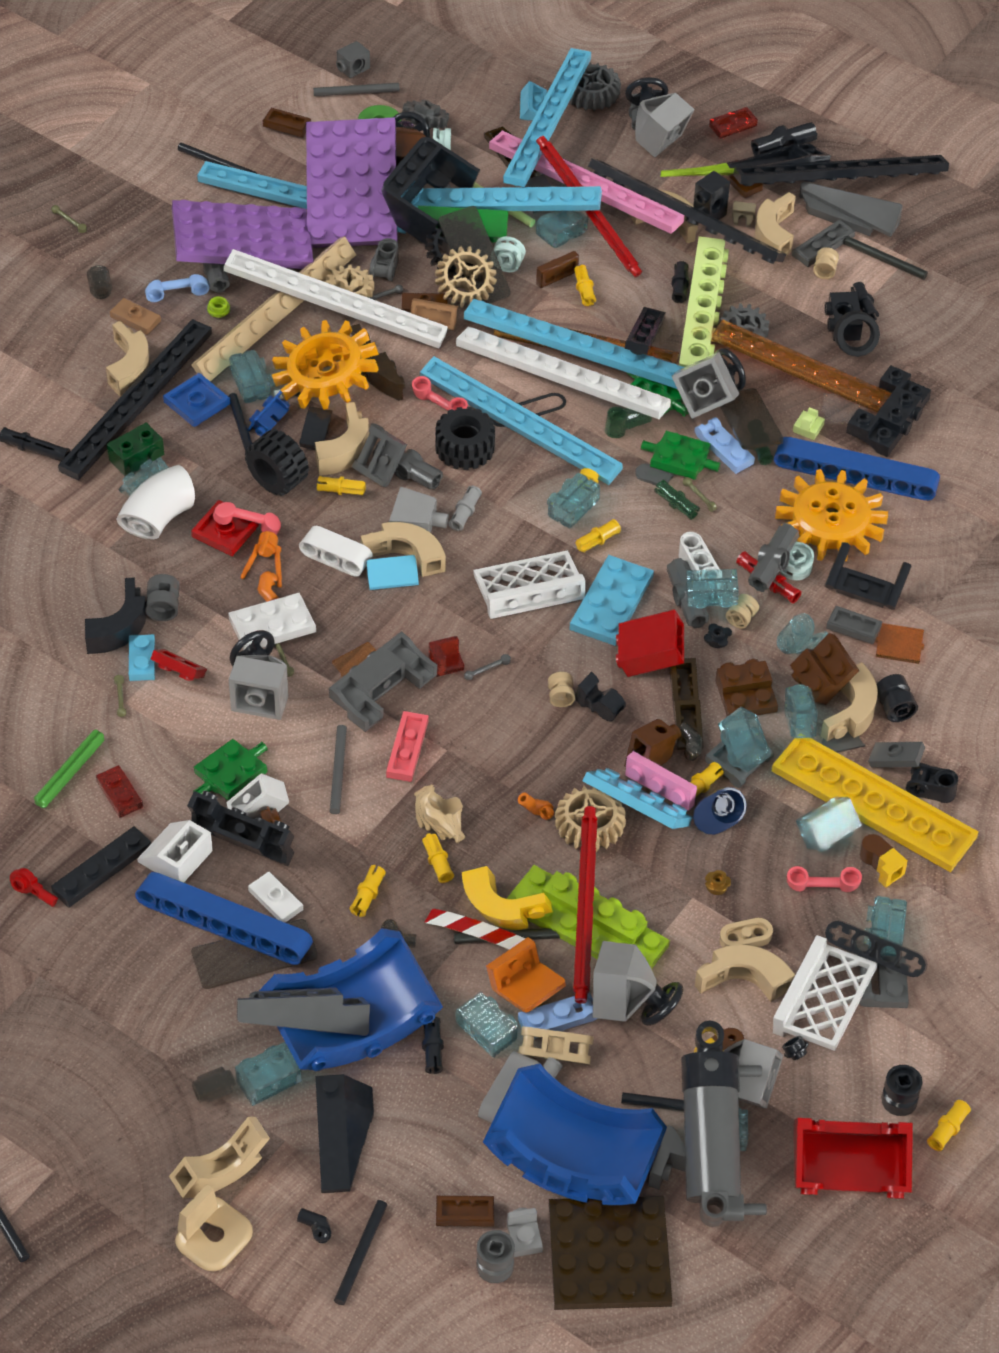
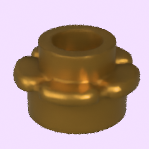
(715, 887)

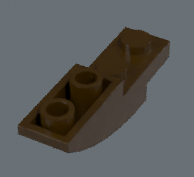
(386, 378)

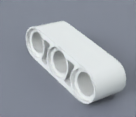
(335, 550)
(696, 552)

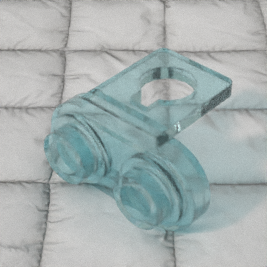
(798, 635)

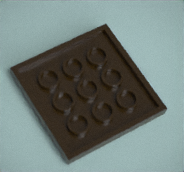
(609, 1254)

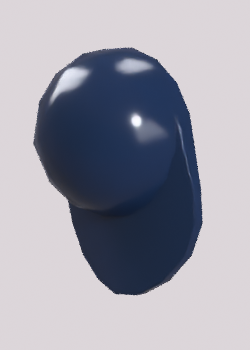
(719, 810)

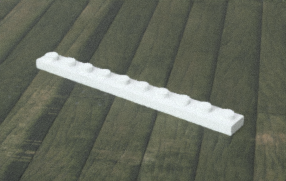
(335, 298)
(563, 372)

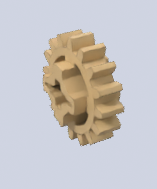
(352, 280)

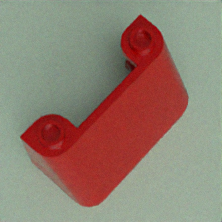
(853, 1156)

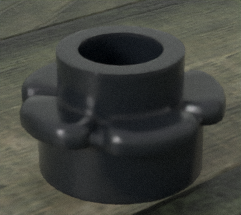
(795, 1048)

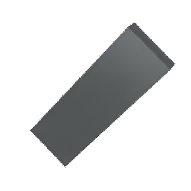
(831, 237)

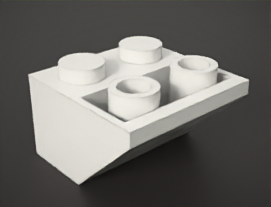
(178, 850)

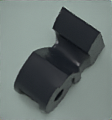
(606, 703)

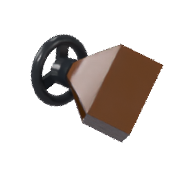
(408, 136)

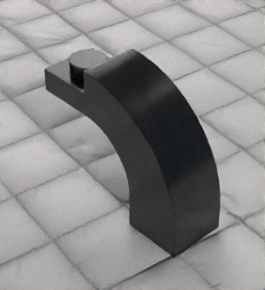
(114, 631)

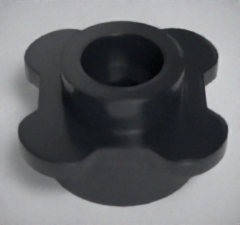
(717, 636)

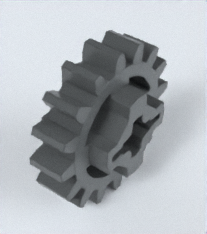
(430, 112)
(748, 319)

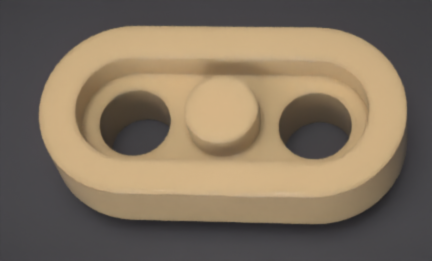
(745, 932)

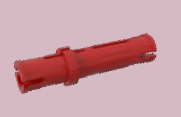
(789, 591)

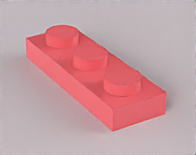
(407, 746)

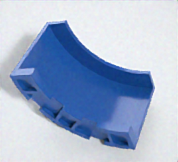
(387, 979)
(563, 1149)

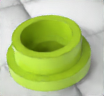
(218, 307)

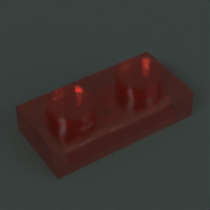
(733, 122)
(119, 791)

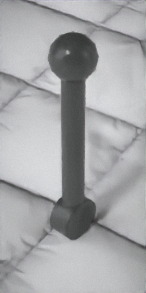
(398, 289)
(505, 660)

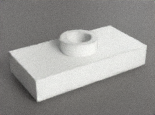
(275, 897)

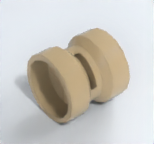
(826, 263)
(741, 614)
(561, 689)

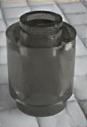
(99, 282)
(213, 1085)

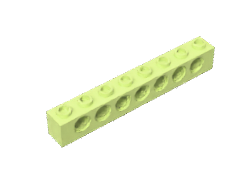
(704, 300)

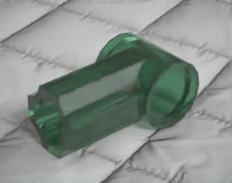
(621, 419)

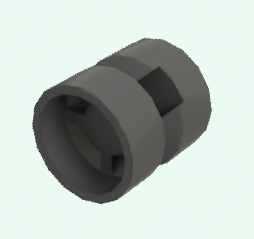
(162, 597)
(495, 1256)

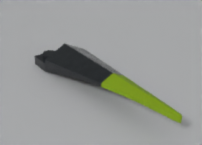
(785, 155)

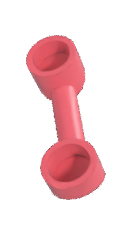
(422, 390)
(226, 511)
(848, 881)

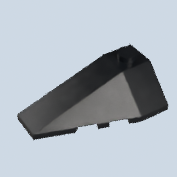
(344, 1118)

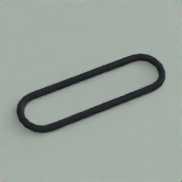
(536, 399)

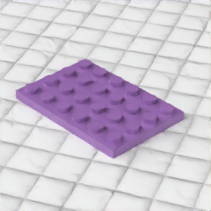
(346, 179)
(212, 230)

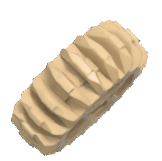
(459, 259)
(608, 811)

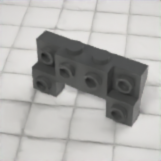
(377, 675)

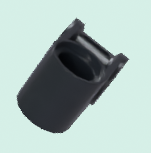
(934, 783)

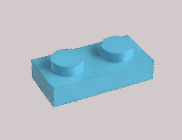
(140, 652)

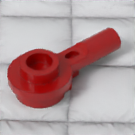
(25, 882)

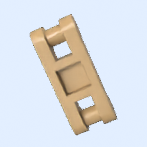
(556, 1045)

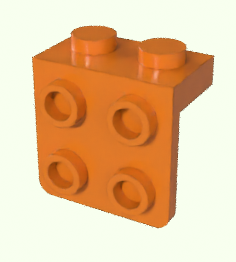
(522, 977)

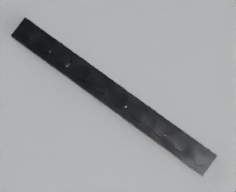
(840, 169)
(693, 215)
(134, 399)

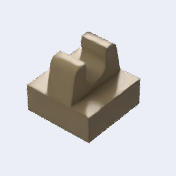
(743, 210)

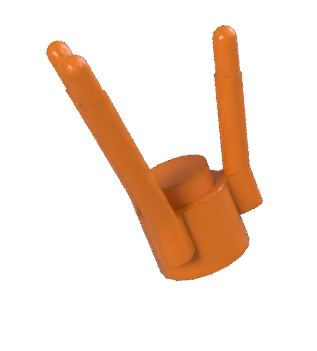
(266, 547)

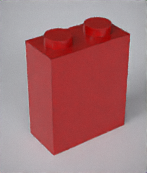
(650, 643)

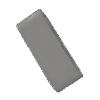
(501, 1084)

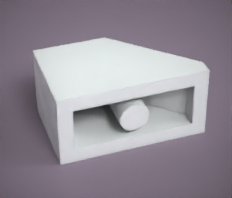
(258, 794)

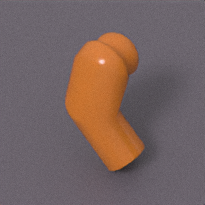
(265, 585)
(536, 806)

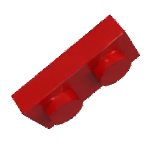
(170, 661)

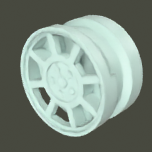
(443, 137)
(508, 254)
(800, 562)

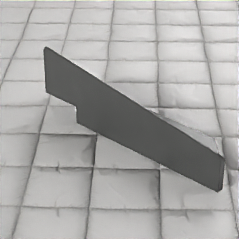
(855, 210)
(306, 1009)

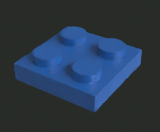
(196, 399)

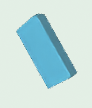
(530, 100)
(392, 572)

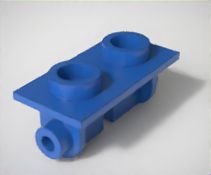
(273, 407)

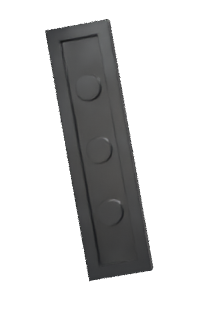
(645, 331)
(100, 867)

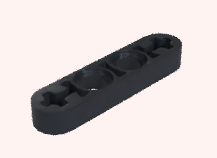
(877, 945)

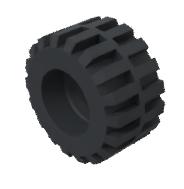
(465, 438)
(277, 462)

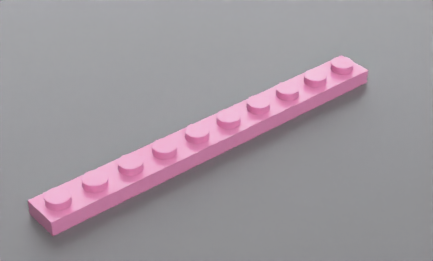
(612, 193)

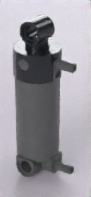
(712, 1128)

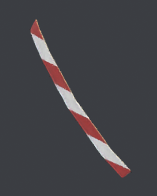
(473, 927)

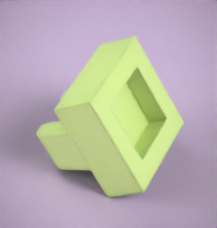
(809, 424)

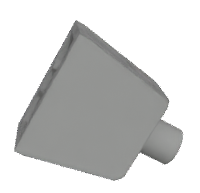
(418, 510)

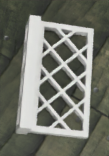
(531, 594)
(801, 990)

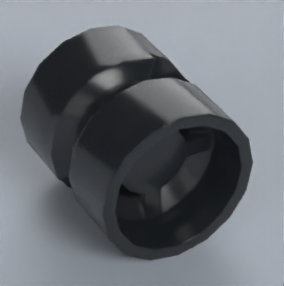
(896, 698)
(901, 1090)

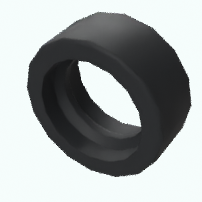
(873, 340)

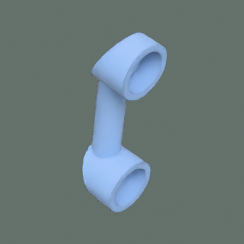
(155, 289)

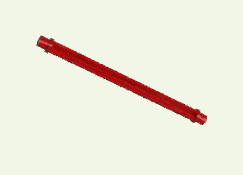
(595, 215)
(585, 905)

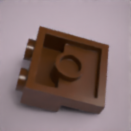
(824, 669)
(746, 687)

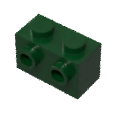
(135, 448)

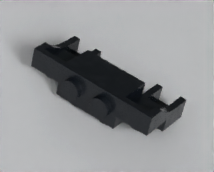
(895, 416)
(235, 827)

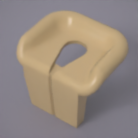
(216, 1212)

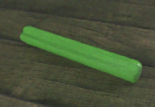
(69, 769)

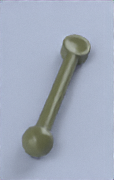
(82, 228)
(711, 505)
(290, 671)
(119, 680)

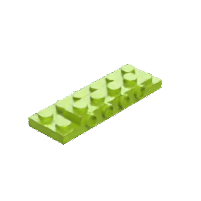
(610, 919)

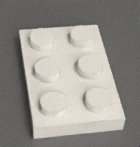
(282, 617)

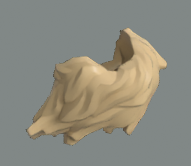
(439, 814)

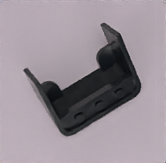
(424, 164)

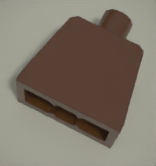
(654, 741)

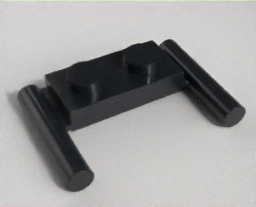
(865, 586)

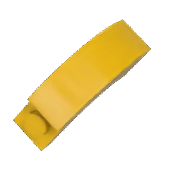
(502, 912)

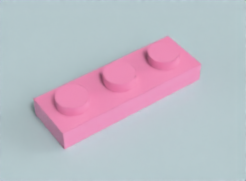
(660, 780)

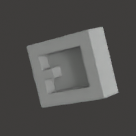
(524, 1231)

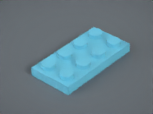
(611, 599)
(632, 795)

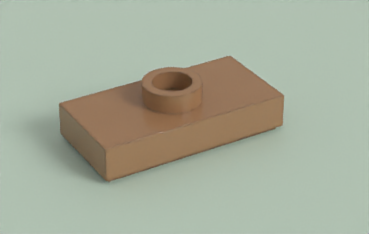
(437, 312)
(135, 316)

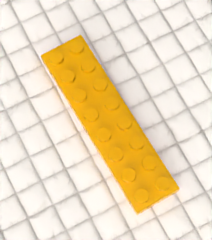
(876, 802)

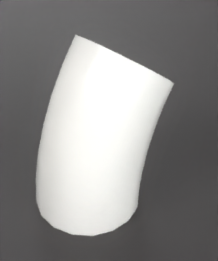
(157, 502)

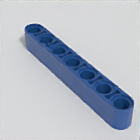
(879, 472)
(224, 918)

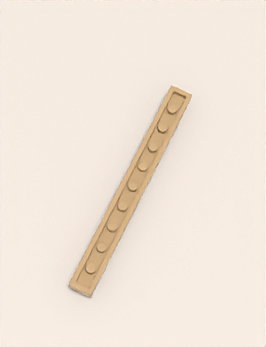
(269, 313)

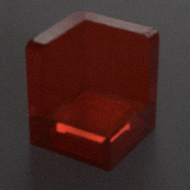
(446, 655)

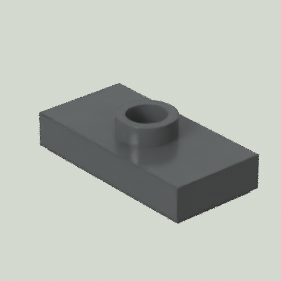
(854, 624)
(896, 754)

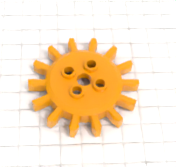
(324, 351)
(819, 526)

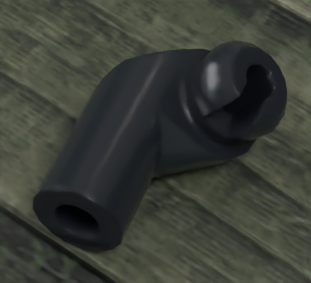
(318, 1223)

